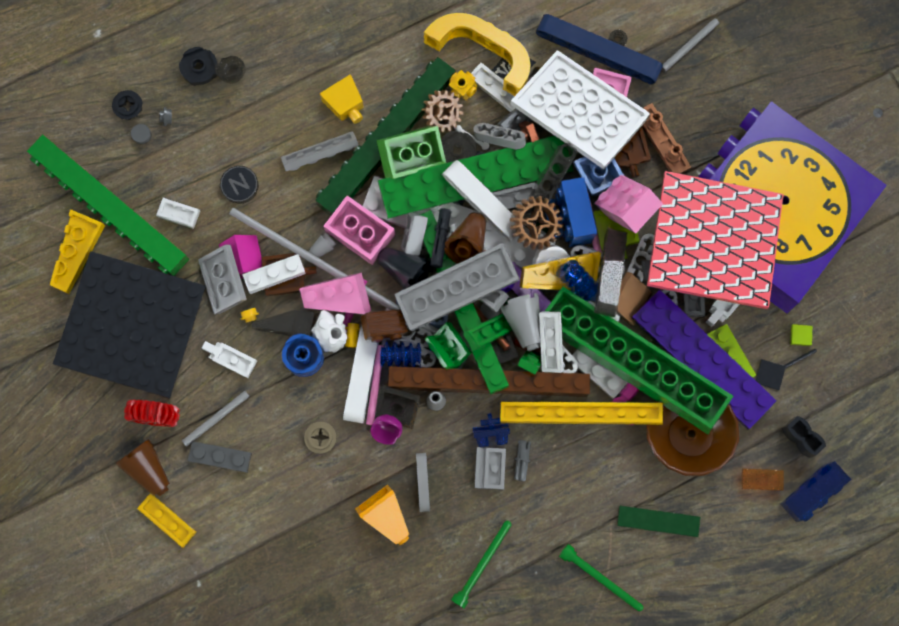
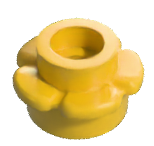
(249, 315)

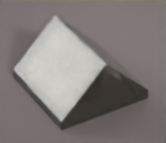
(398, 404)

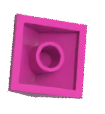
(245, 252)

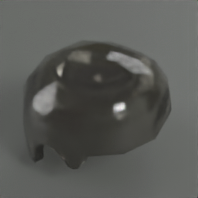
(230, 69)

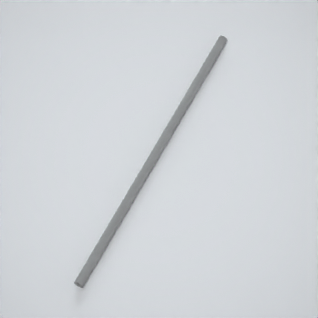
(316, 261)

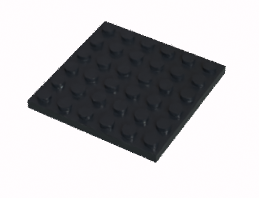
(129, 325)

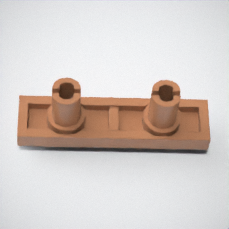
(664, 142)

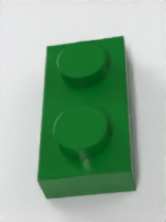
(530, 361)

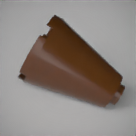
(467, 238)
(145, 468)

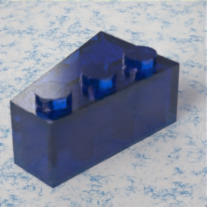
(815, 491)

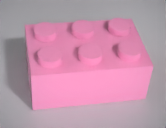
(628, 203)
(359, 230)

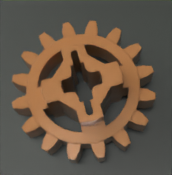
(450, 110)

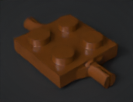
(634, 153)
(290, 286)

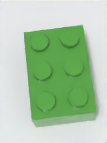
(411, 151)

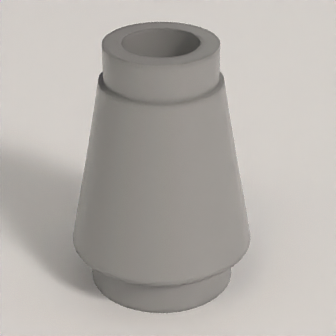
(322, 245)
(438, 405)

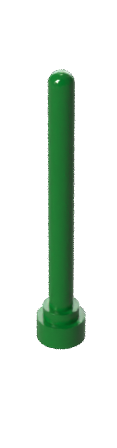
(568, 554)
(462, 596)

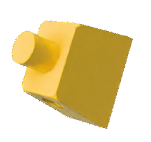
(344, 100)

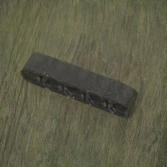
(548, 175)
(610, 272)

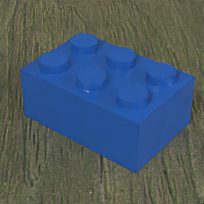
(576, 212)

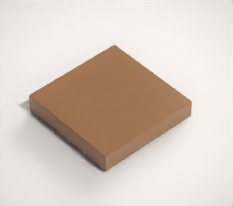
(632, 297)

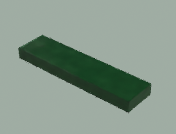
(658, 521)

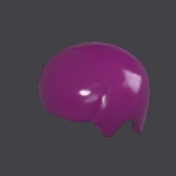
(386, 429)

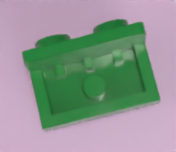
(448, 346)

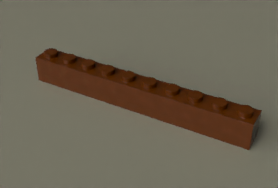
(472, 382)

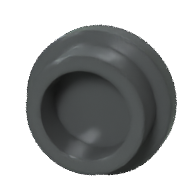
(165, 116)

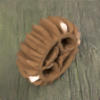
(534, 230)

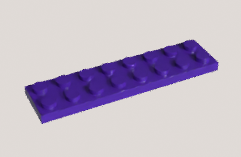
(695, 349)

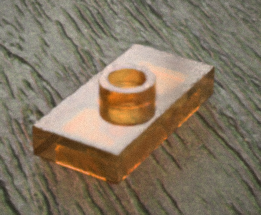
(763, 479)

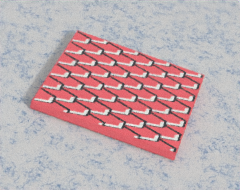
(715, 240)

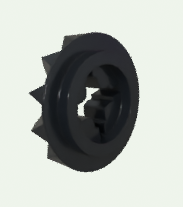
(120, 101)

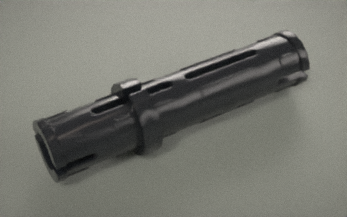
(442, 230)

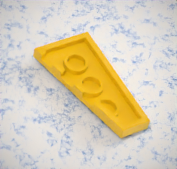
(79, 240)
(544, 274)

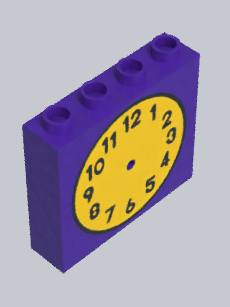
(820, 190)

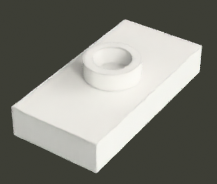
(178, 213)

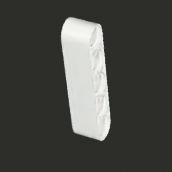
(480, 198)
(360, 380)

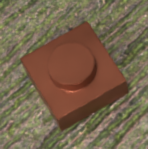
(529, 131)

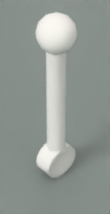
(485, 146)

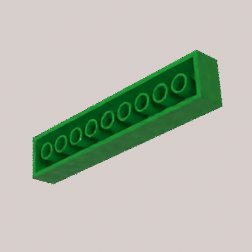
(640, 362)

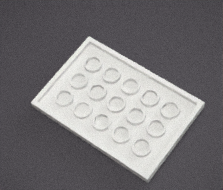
(580, 109)

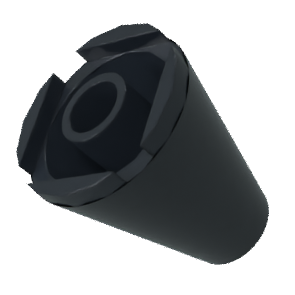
(403, 267)

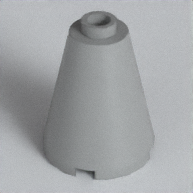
(523, 318)

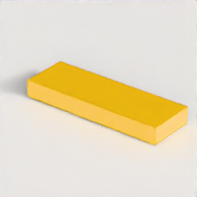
(166, 520)

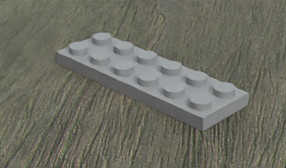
(457, 287)

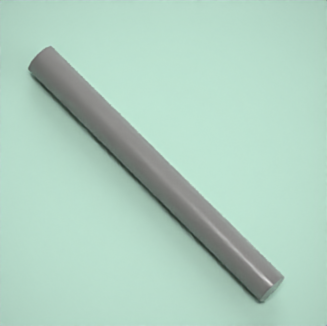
(690, 44)
(215, 418)

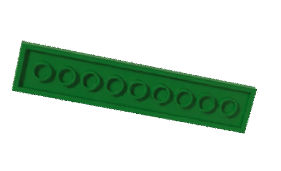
(494, 170)

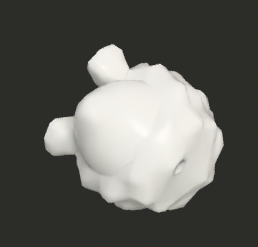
(330, 331)

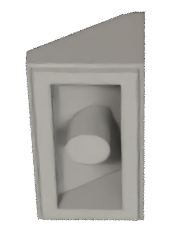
(414, 233)

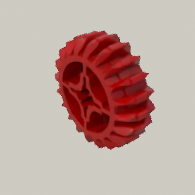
(151, 413)

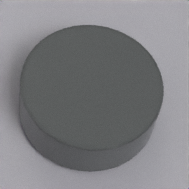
(141, 134)

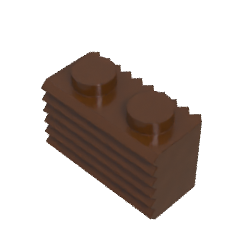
(383, 325)

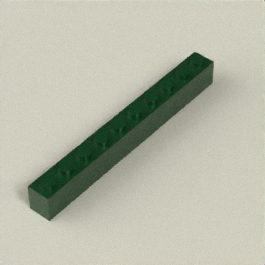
(401, 119)

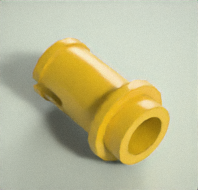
(352, 335)

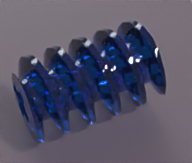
(578, 280)
(400, 354)

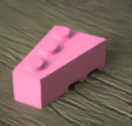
(338, 294)

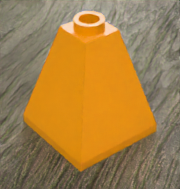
(385, 515)

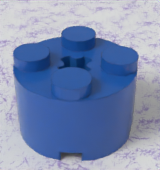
(292, 357)

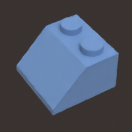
(596, 178)

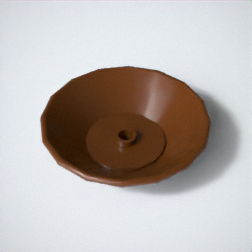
(695, 454)

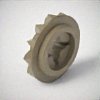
(314, 430)

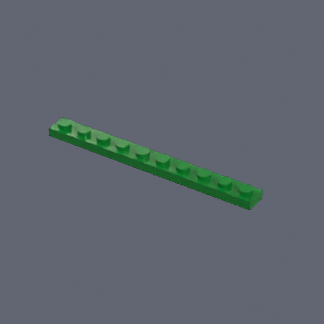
(468, 319)

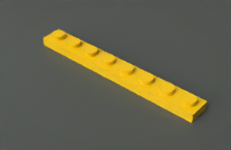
(581, 413)

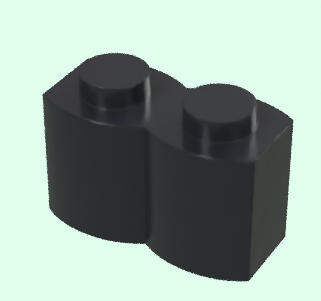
(807, 441)

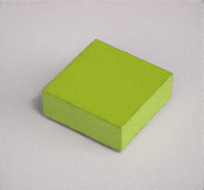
(801, 335)

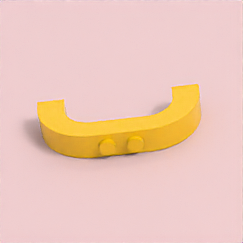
(486, 35)

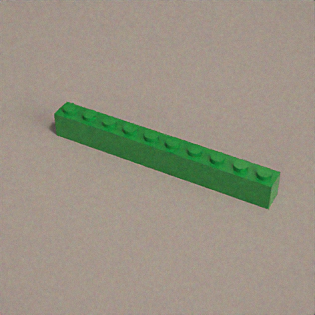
(108, 205)

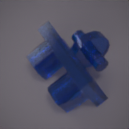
(500, 431)

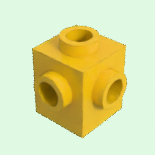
(465, 91)

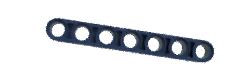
(599, 49)

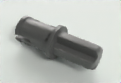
(522, 460)

